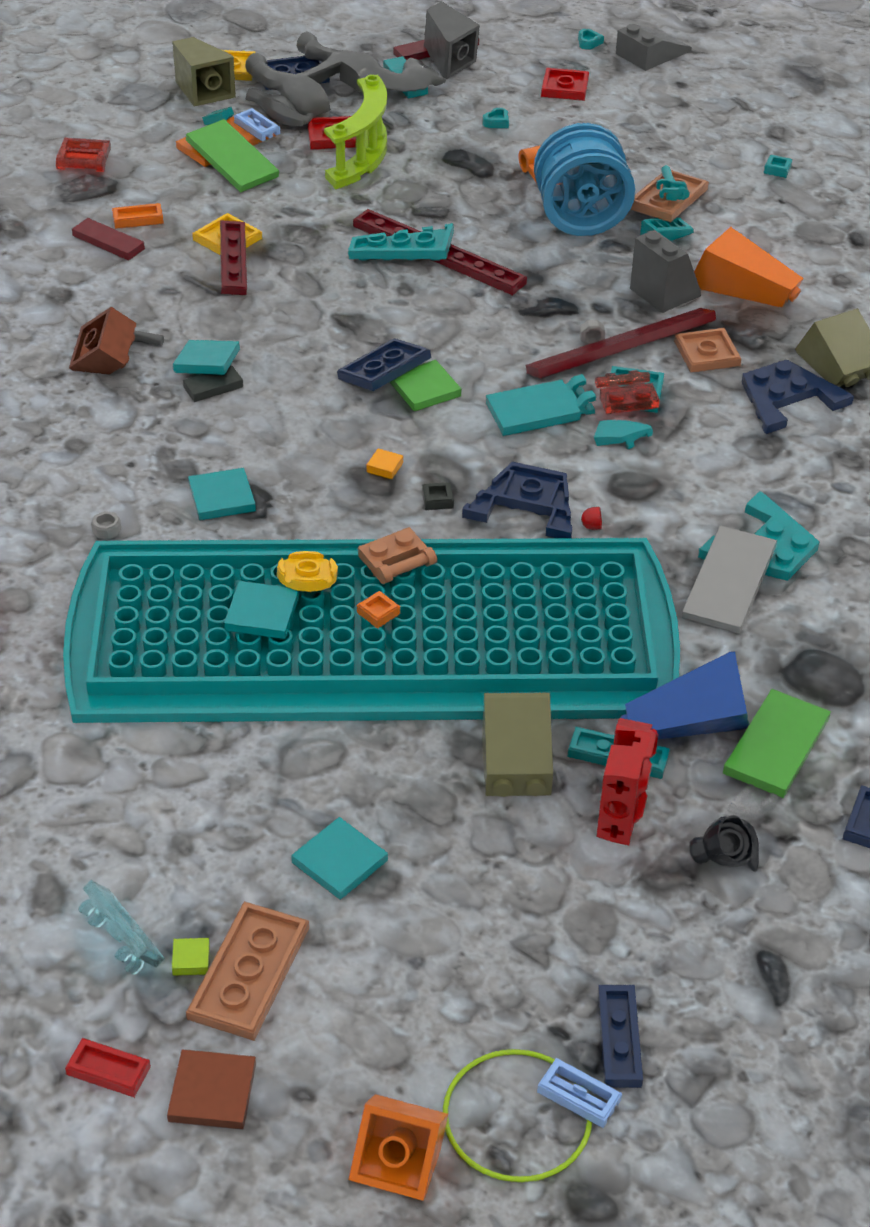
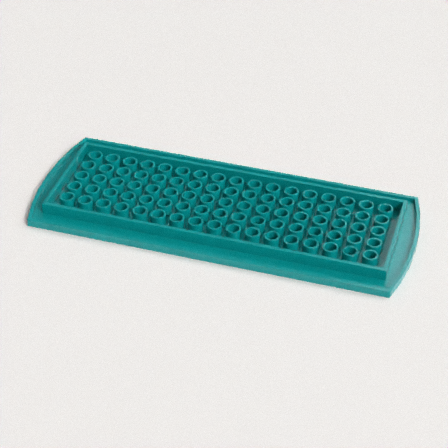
(487, 618)

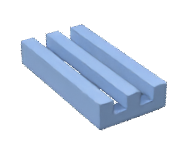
(258, 126)
(576, 1097)

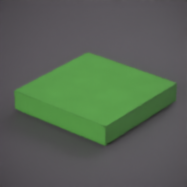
(426, 386)

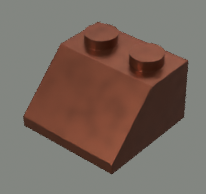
(103, 343)

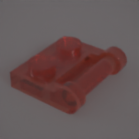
(83, 154)

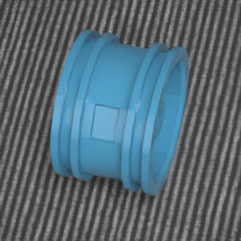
(580, 161)

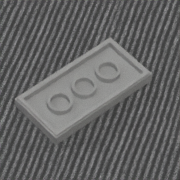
(729, 579)

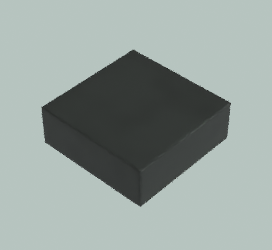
(437, 496)

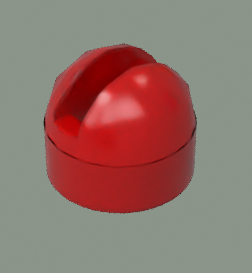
(592, 518)

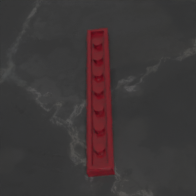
(457, 258)
(620, 342)

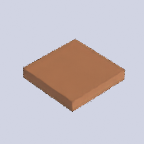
(707, 350)

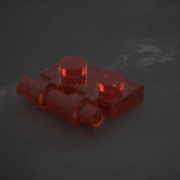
(627, 398)

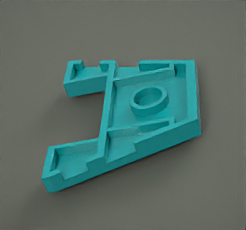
(793, 544)

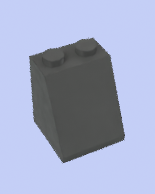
(450, 39)
(662, 272)

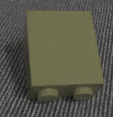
(203, 71)
(838, 348)
(517, 744)

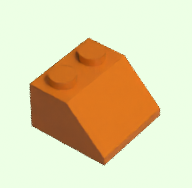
(398, 1146)

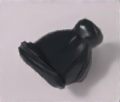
(728, 843)

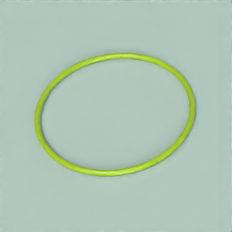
(570, 1160)

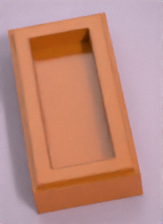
(137, 215)

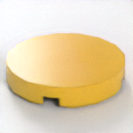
(307, 571)

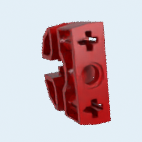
(626, 780)

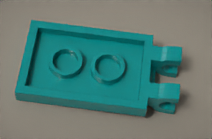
(540, 405)

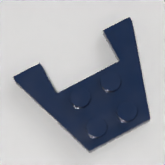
(784, 385)
(529, 490)

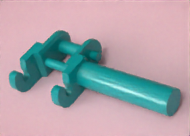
(674, 189)

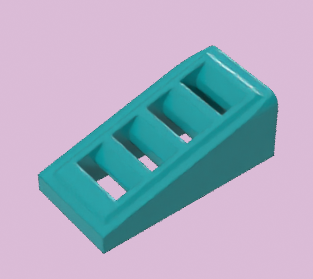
(671, 230)

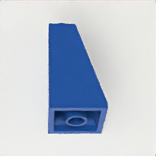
(696, 702)

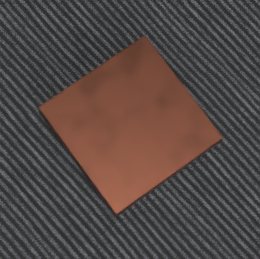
(212, 1089)

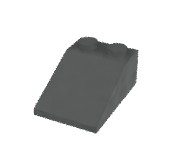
(648, 46)

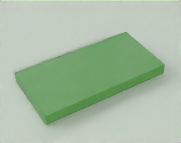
(232, 155)
(777, 743)

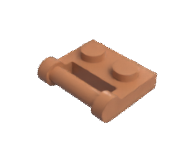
(396, 554)

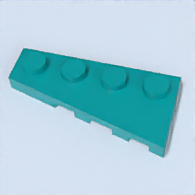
(403, 245)

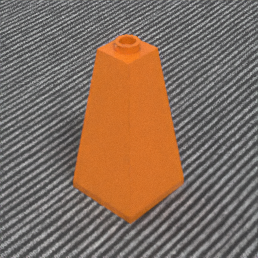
(746, 271)

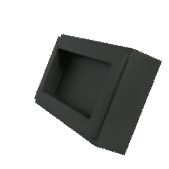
(210, 385)

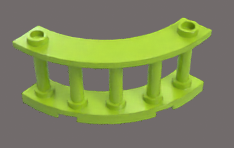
(369, 133)

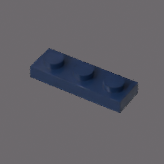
(620, 1036)

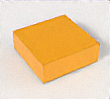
(384, 463)

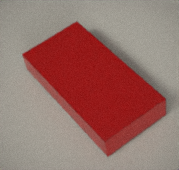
(108, 1067)

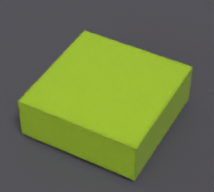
(190, 956)

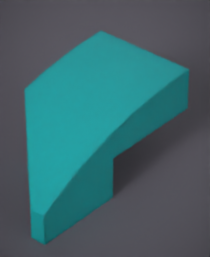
(621, 431)

